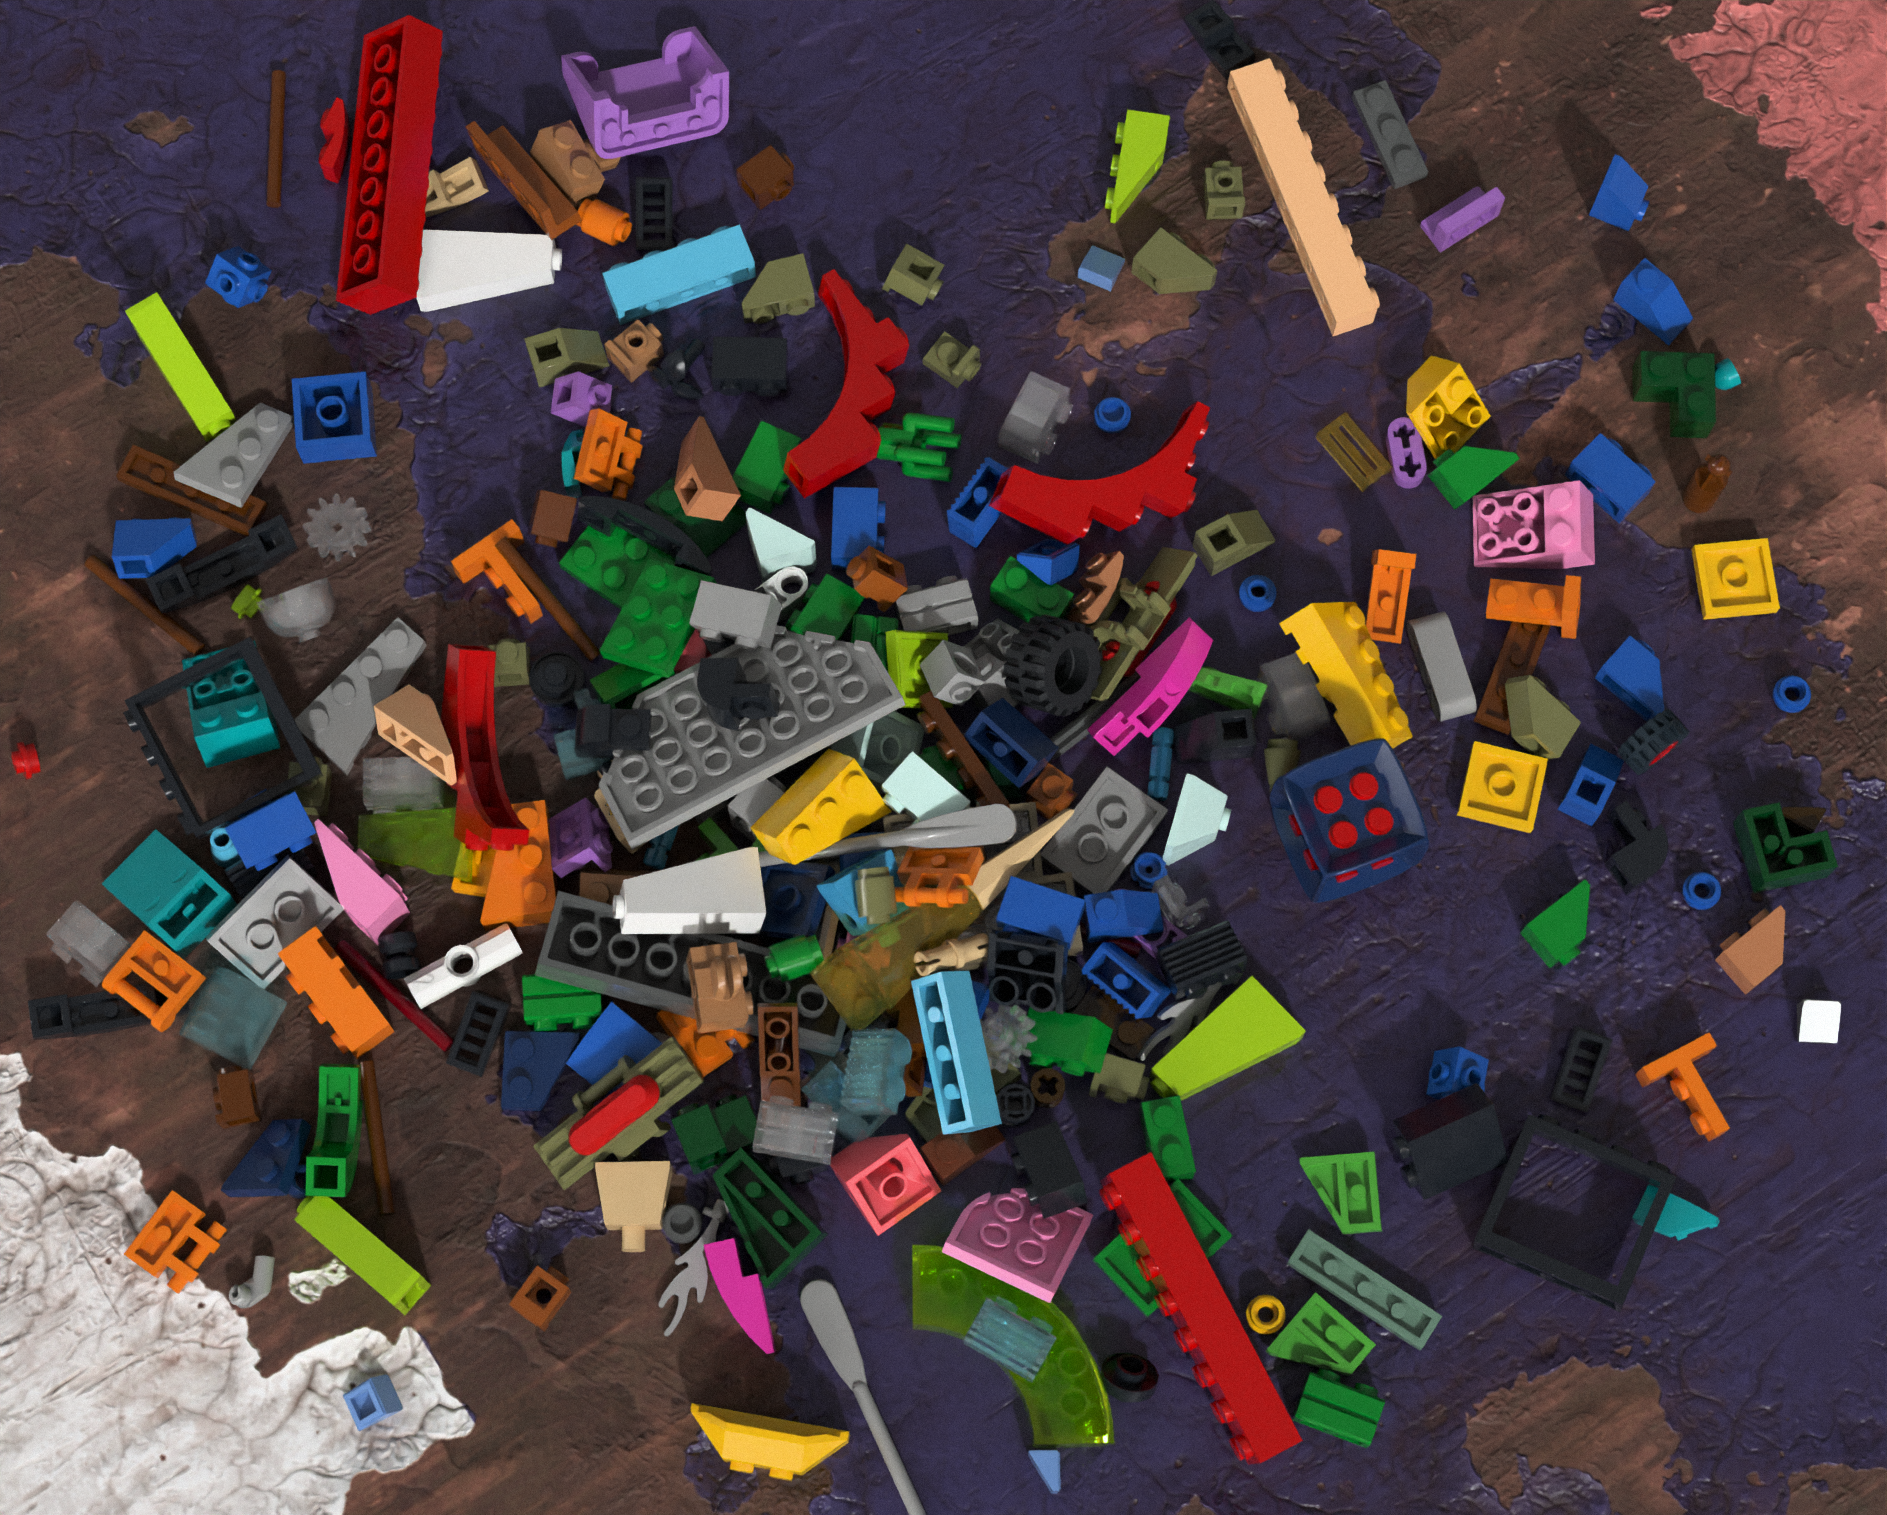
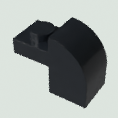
(727, 695)
(606, 729)
(1643, 851)

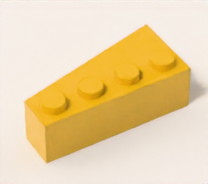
(1349, 671)

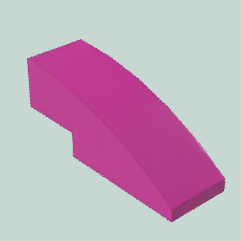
(741, 1294)

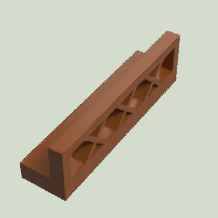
(524, 180)

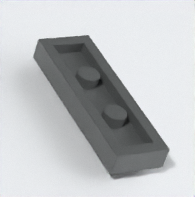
(1389, 134)

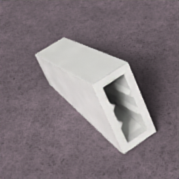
(482, 265)
(695, 898)

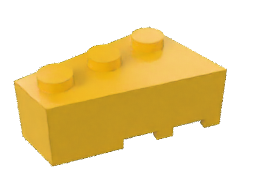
(820, 809)

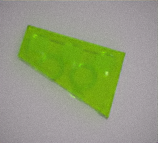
(416, 840)

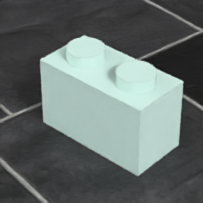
(921, 791)

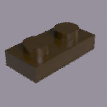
(1128, 1033)

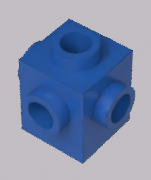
(238, 277)
(1455, 1070)

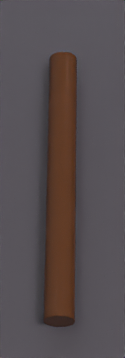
(276, 139)
(547, 598)
(144, 605)
(376, 1139)

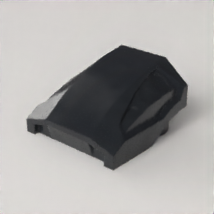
(1027, 970)

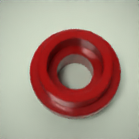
(26, 760)

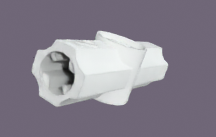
(439, 977)

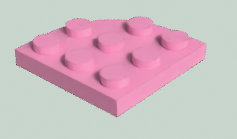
(1016, 1243)

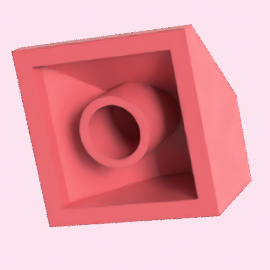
(885, 1178)

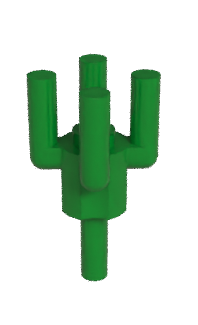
(908, 445)

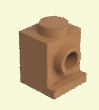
(635, 360)

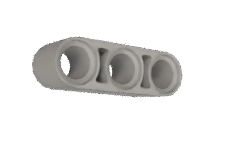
(1441, 666)

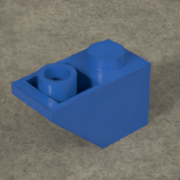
(151, 545)
(1591, 785)

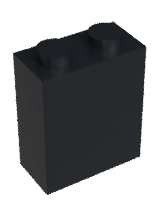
(1449, 1141)

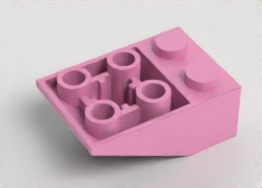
(1535, 527)
(369, 901)

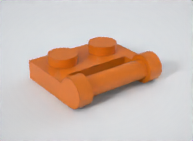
(161, 970)

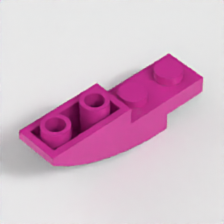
(1162, 685)

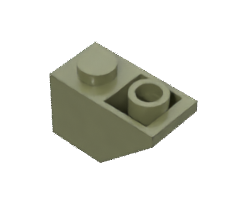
(1171, 266)
(779, 290)
(565, 352)
(1231, 540)
(1538, 718)

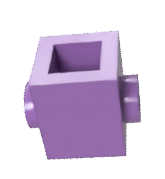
(577, 395)

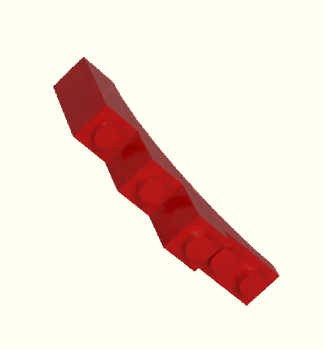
(847, 435)
(1063, 506)
(468, 720)

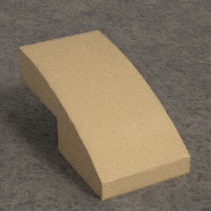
(454, 187)

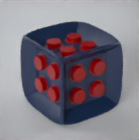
(1349, 820)

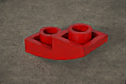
(337, 134)

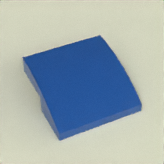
(609, 1040)

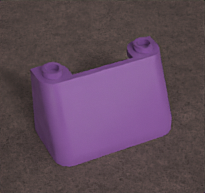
(652, 100)

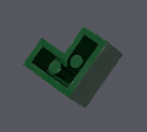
(1684, 383)
(1774, 857)
(715, 1134)

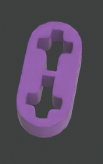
(1397, 453)

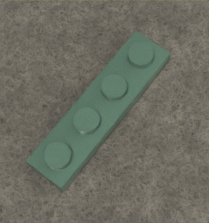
(1364, 1290)

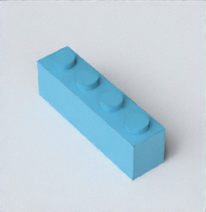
(679, 274)
(956, 1052)

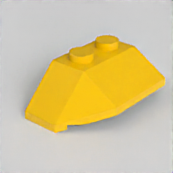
(767, 1441)

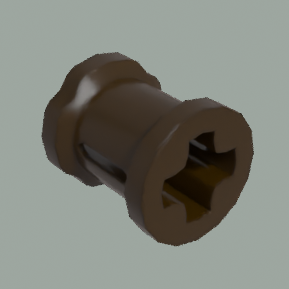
(1048, 1077)

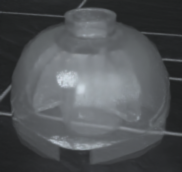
(299, 610)

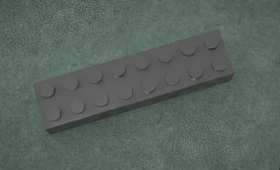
(590, 953)

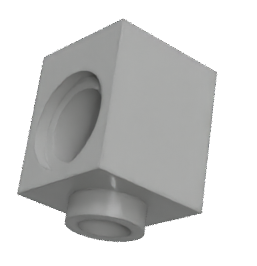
(952, 673)

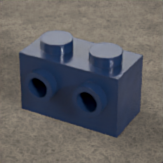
(1010, 742)

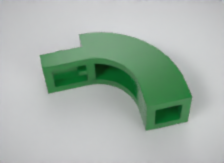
(338, 1134)

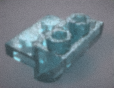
(232, 1017)

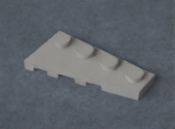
(344, 713)

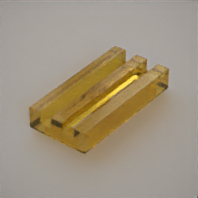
(1345, 463)

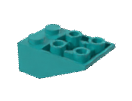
(230, 714)
(170, 893)

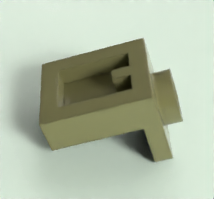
(953, 360)

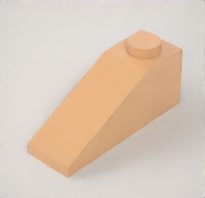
(413, 726)

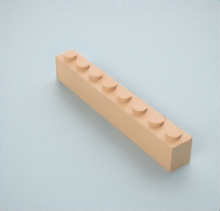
(1302, 197)

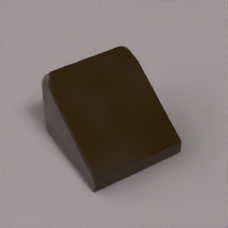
(1802, 820)

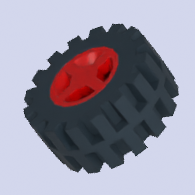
(1653, 741)

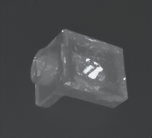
(1172, 903)

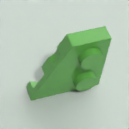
(1229, 690)
(1347, 1189)
(1322, 1339)

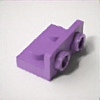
(1462, 217)
(579, 837)

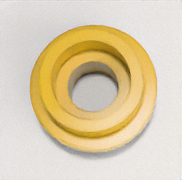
(1271, 1303)

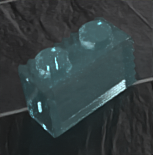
(875, 1071)
(1010, 1338)

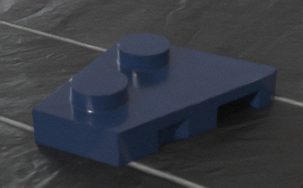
(533, 1066)
(270, 1161)

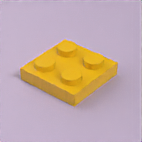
(1735, 578)
(1502, 787)

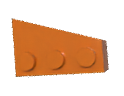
(522, 880)
(334, 994)

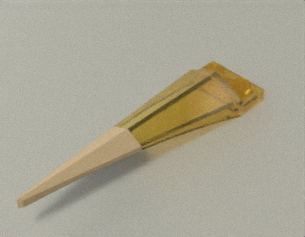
(879, 965)

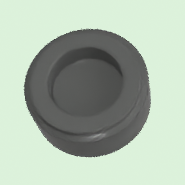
(682, 1223)

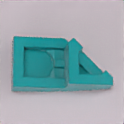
(569, 457)
(1677, 1217)

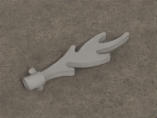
(1182, 1016)
(696, 1273)

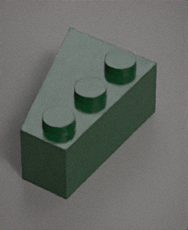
(768, 1217)

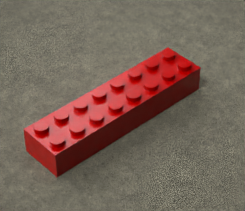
(389, 166)
(1199, 1310)

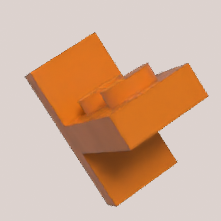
(499, 572)
(1388, 594)
(1537, 603)
(1688, 1085)

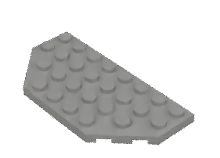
(695, 764)

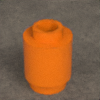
(604, 221)

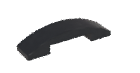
(608, 513)
(224, 569)
(90, 1013)

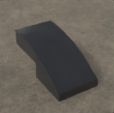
(1217, 38)

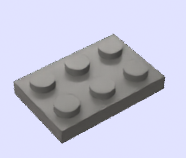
(1104, 833)
(272, 918)

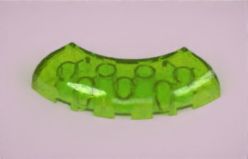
(1067, 1397)

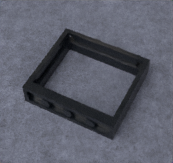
(156, 753)
(1548, 1267)

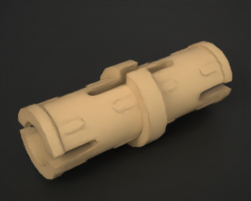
(952, 954)

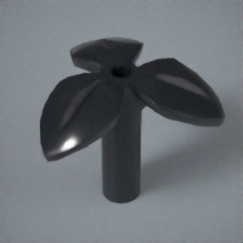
(675, 368)

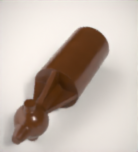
(1707, 483)

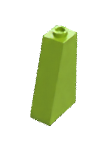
(181, 366)
(1229, 1040)
(362, 1252)

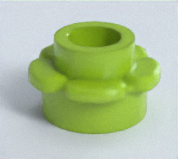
(246, 602)

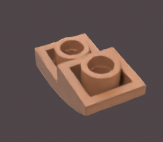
(1100, 583)

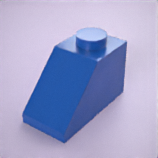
(1620, 196)
(1654, 301)
(1634, 678)
(1121, 915)

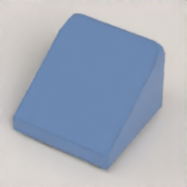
(1100, 268)
(372, 1401)
(1048, 1466)

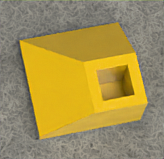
(1444, 405)

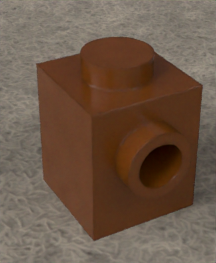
(766, 177)
(551, 518)

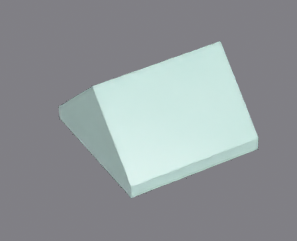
(778, 546)

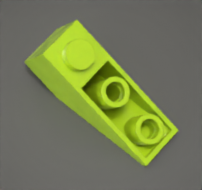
(1141, 156)

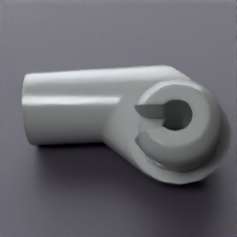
(255, 1288)

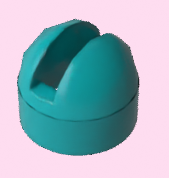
(1726, 375)

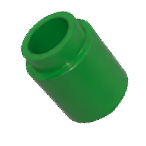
(793, 957)

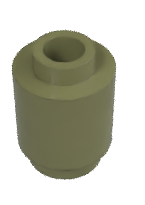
(875, 895)

